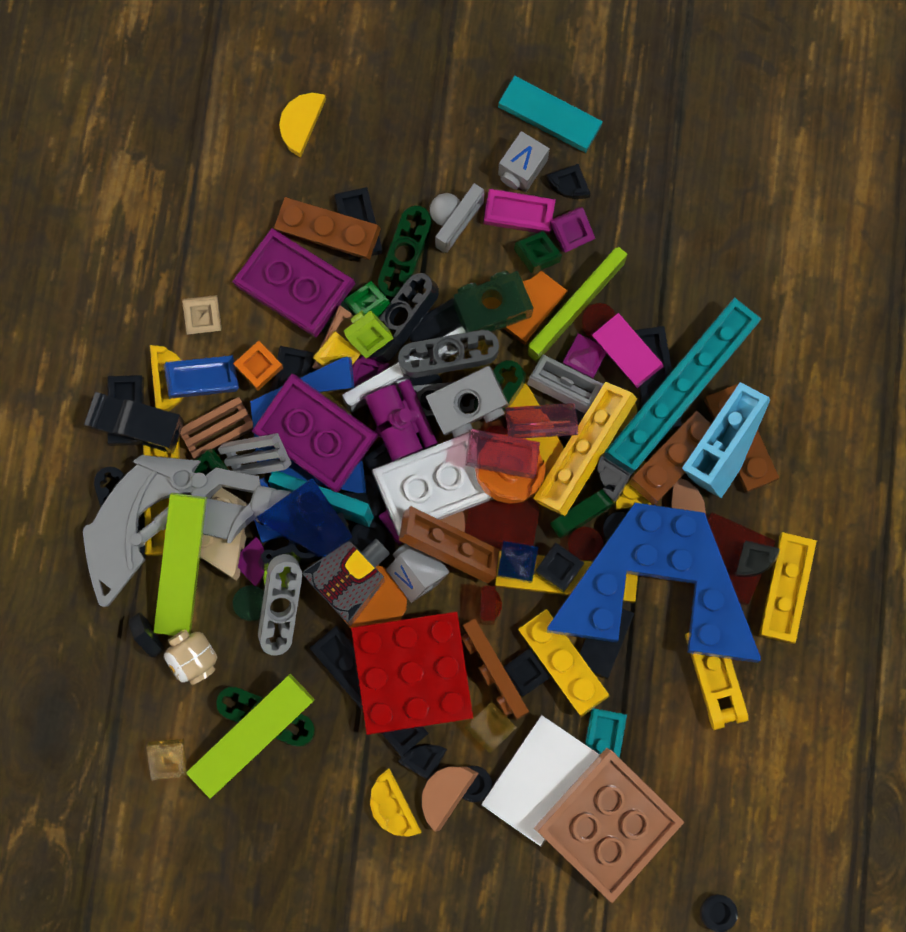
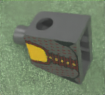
(348, 578)

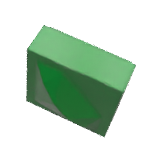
(367, 299)

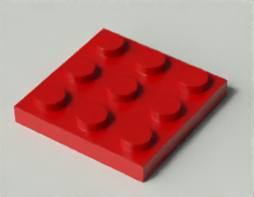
(412, 673)

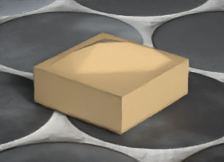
(201, 314)

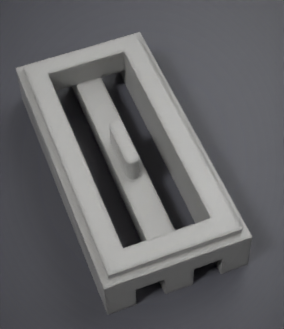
(563, 387)
(235, 460)

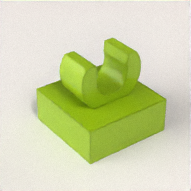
(367, 333)

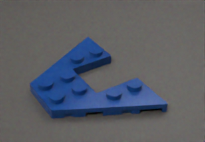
(669, 547)

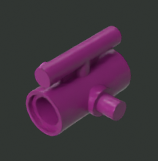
(400, 420)

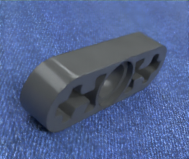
(441, 366)

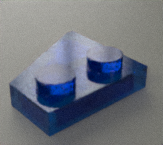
(307, 520)

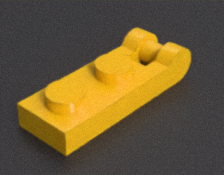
(719, 681)

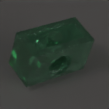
(507, 289)

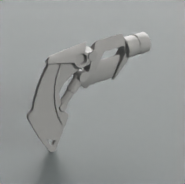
(114, 539)

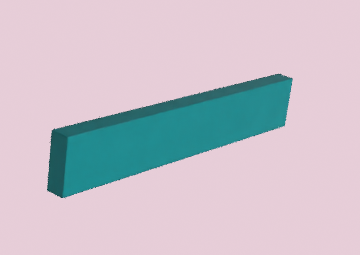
(684, 384)

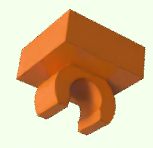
(258, 365)

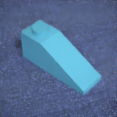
(727, 441)

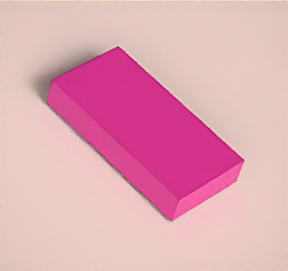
(519, 211)
(627, 350)

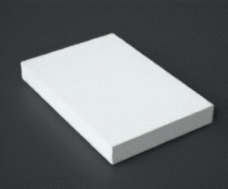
(430, 482)
(538, 777)

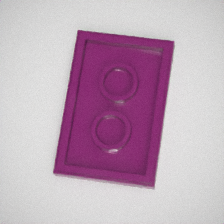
(293, 282)
(316, 432)

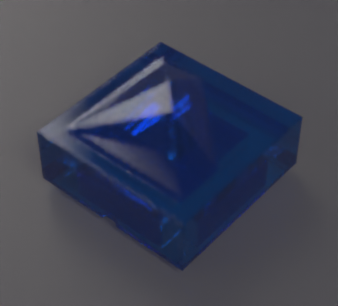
(517, 561)

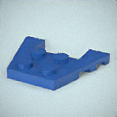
(328, 378)

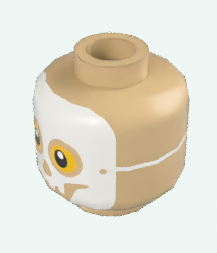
(190, 657)

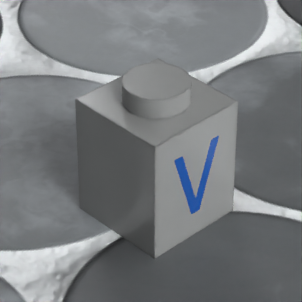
(523, 162)
(416, 572)

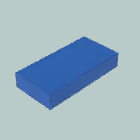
(201, 377)

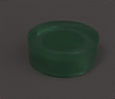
(248, 603)

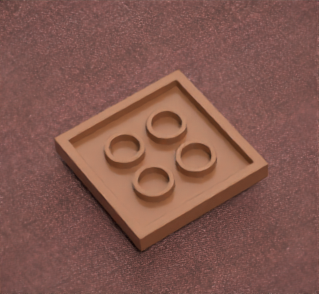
(609, 825)

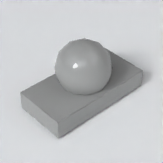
(454, 215)

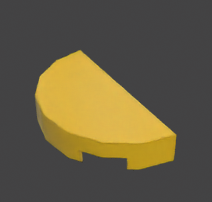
(299, 120)
(159, 356)
(391, 808)

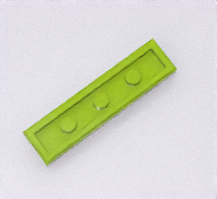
(576, 304)
(180, 563)
(250, 736)

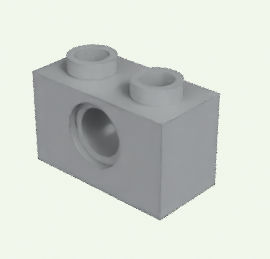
(446, 402)

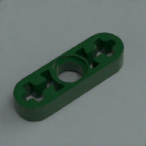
(404, 227)
(245, 697)

